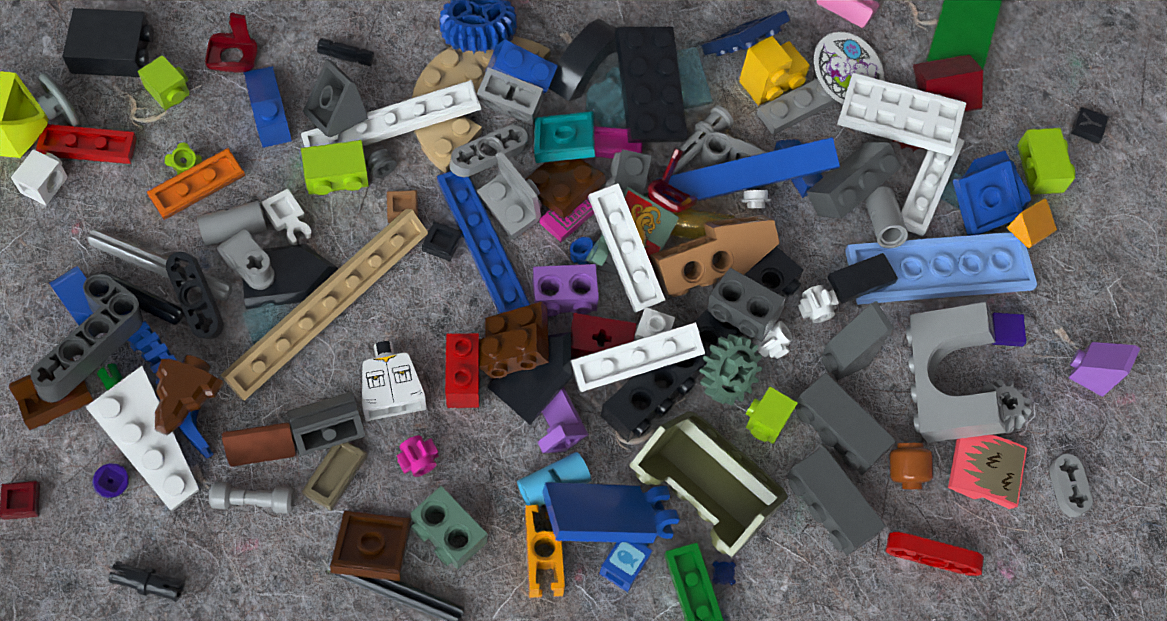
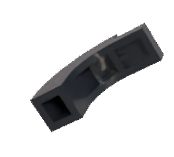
(582, 59)

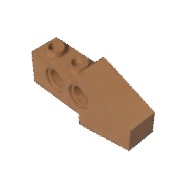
(742, 246)

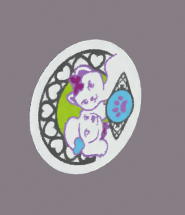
(839, 57)

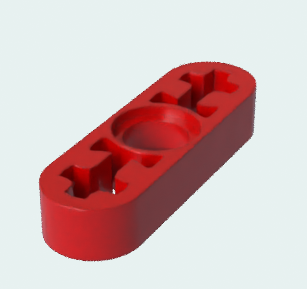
(935, 554)

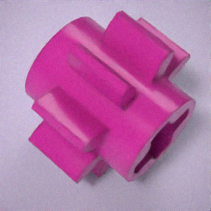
(417, 456)

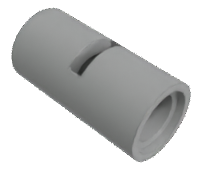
(886, 217)
(223, 224)

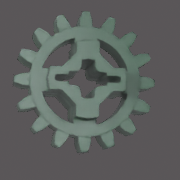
(731, 369)

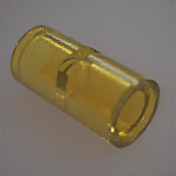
(691, 222)

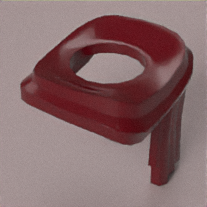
(239, 39)
(661, 186)

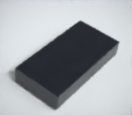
(862, 278)

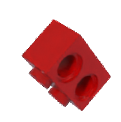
(462, 370)

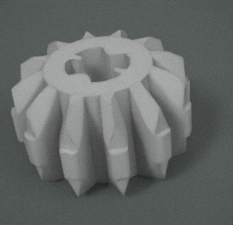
(1013, 402)

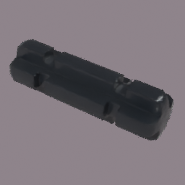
(345, 52)

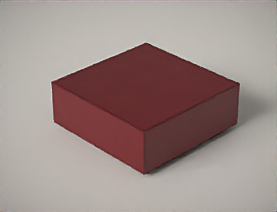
(19, 500)

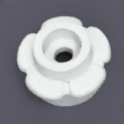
(755, 198)

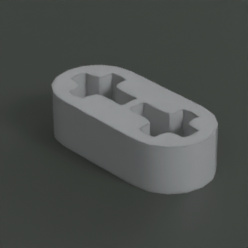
(1070, 485)

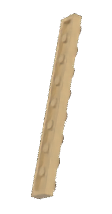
(324, 304)

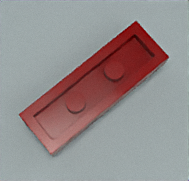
(87, 143)

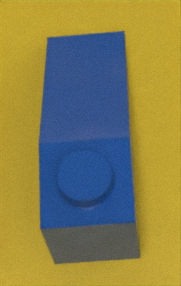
(267, 107)

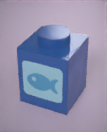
(625, 563)

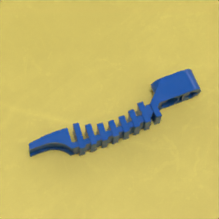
(71, 293)

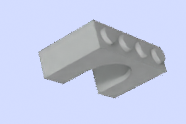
(932, 338)

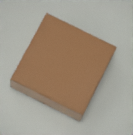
(400, 200)

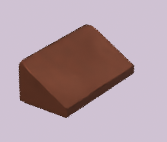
(259, 444)

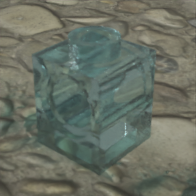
(606, 103)

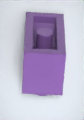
(1102, 365)

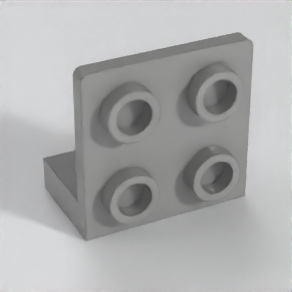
(512, 198)

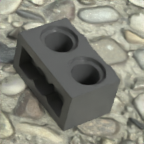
(750, 299)

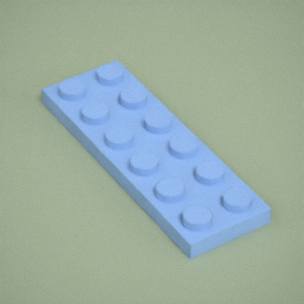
(950, 267)

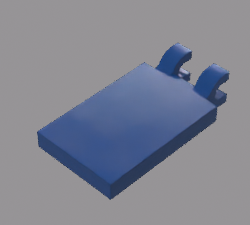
(608, 512)

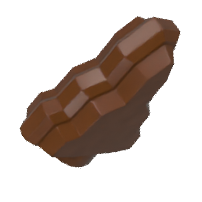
(182, 389)

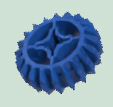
(477, 24)

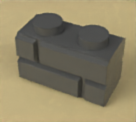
(326, 423)

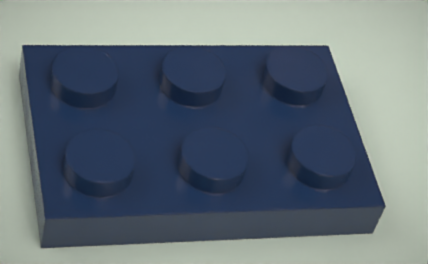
(746, 34)

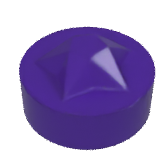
(110, 480)

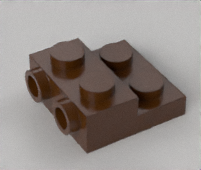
(515, 341)

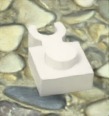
(285, 213)

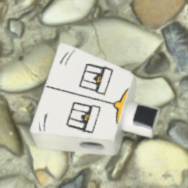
(390, 384)

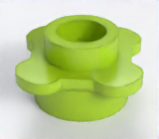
(182, 151)

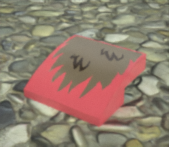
(988, 469)

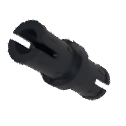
(146, 581)

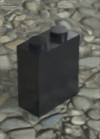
(107, 42)

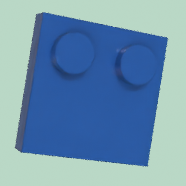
(988, 197)

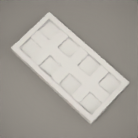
(902, 114)

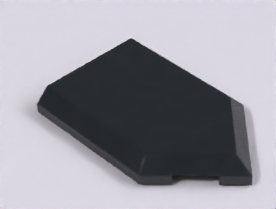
(297, 275)
(532, 390)

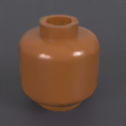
(911, 465)

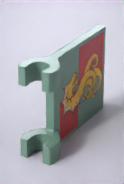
(651, 221)

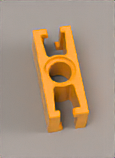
(536, 562)

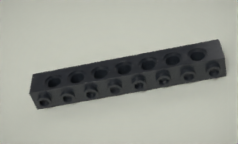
(630, 421)

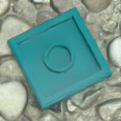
(564, 137)

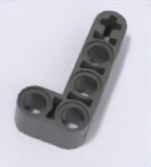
(55, 373)

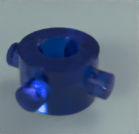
(724, 573)

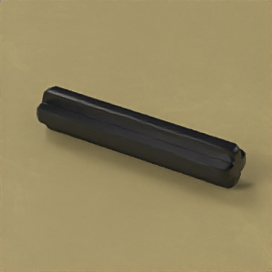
(151, 303)

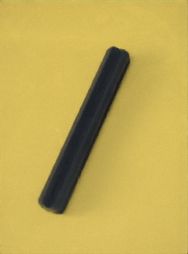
(409, 596)

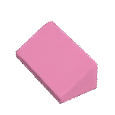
(855, 11)

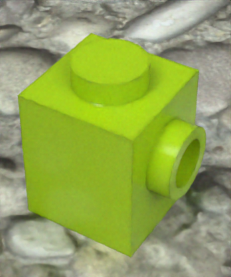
(164, 82)
(769, 415)

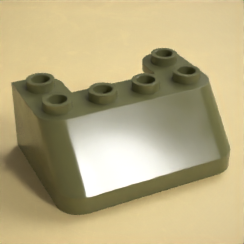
(712, 477)

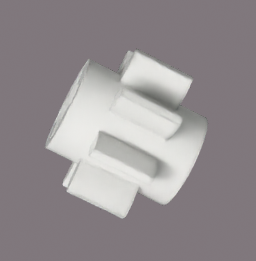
(818, 304)
(775, 342)

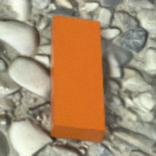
(195, 183)

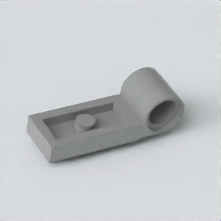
(729, 149)

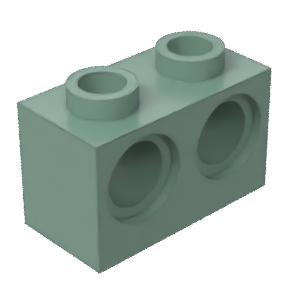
(456, 523)

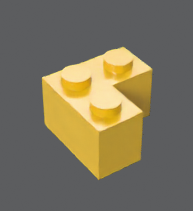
(772, 70)

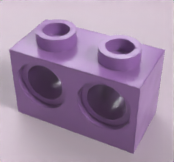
(564, 281)

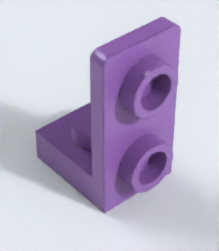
(564, 425)

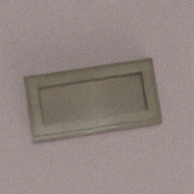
(334, 474)

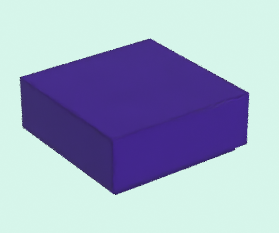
(1009, 329)

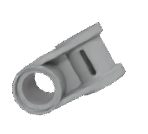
(248, 259)

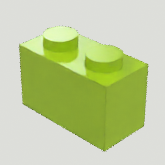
(1046, 161)
(334, 167)

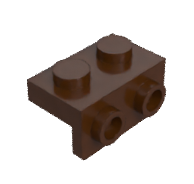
(39, 412)

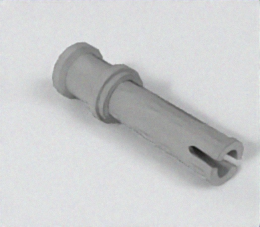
(701, 131)

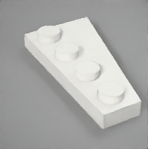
(129, 420)

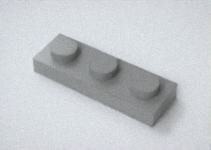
(794, 106)

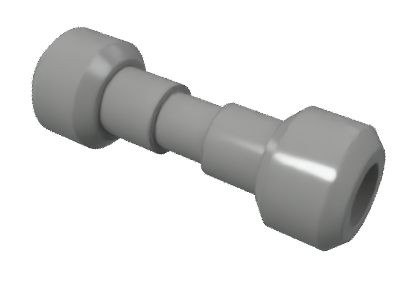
(223, 495)

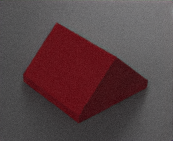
(952, 78)

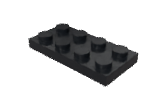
(651, 84)

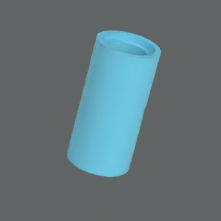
(566, 470)

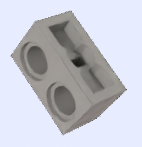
(510, 96)

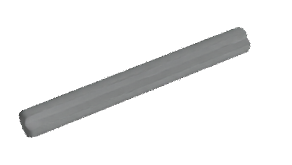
(150, 260)

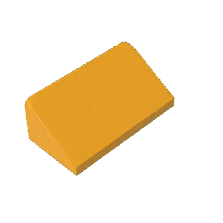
(1033, 224)

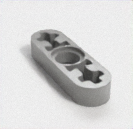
(482, 161)

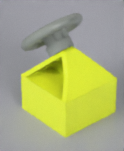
(24, 116)

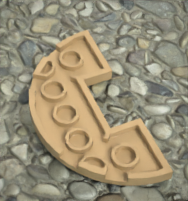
(447, 70)

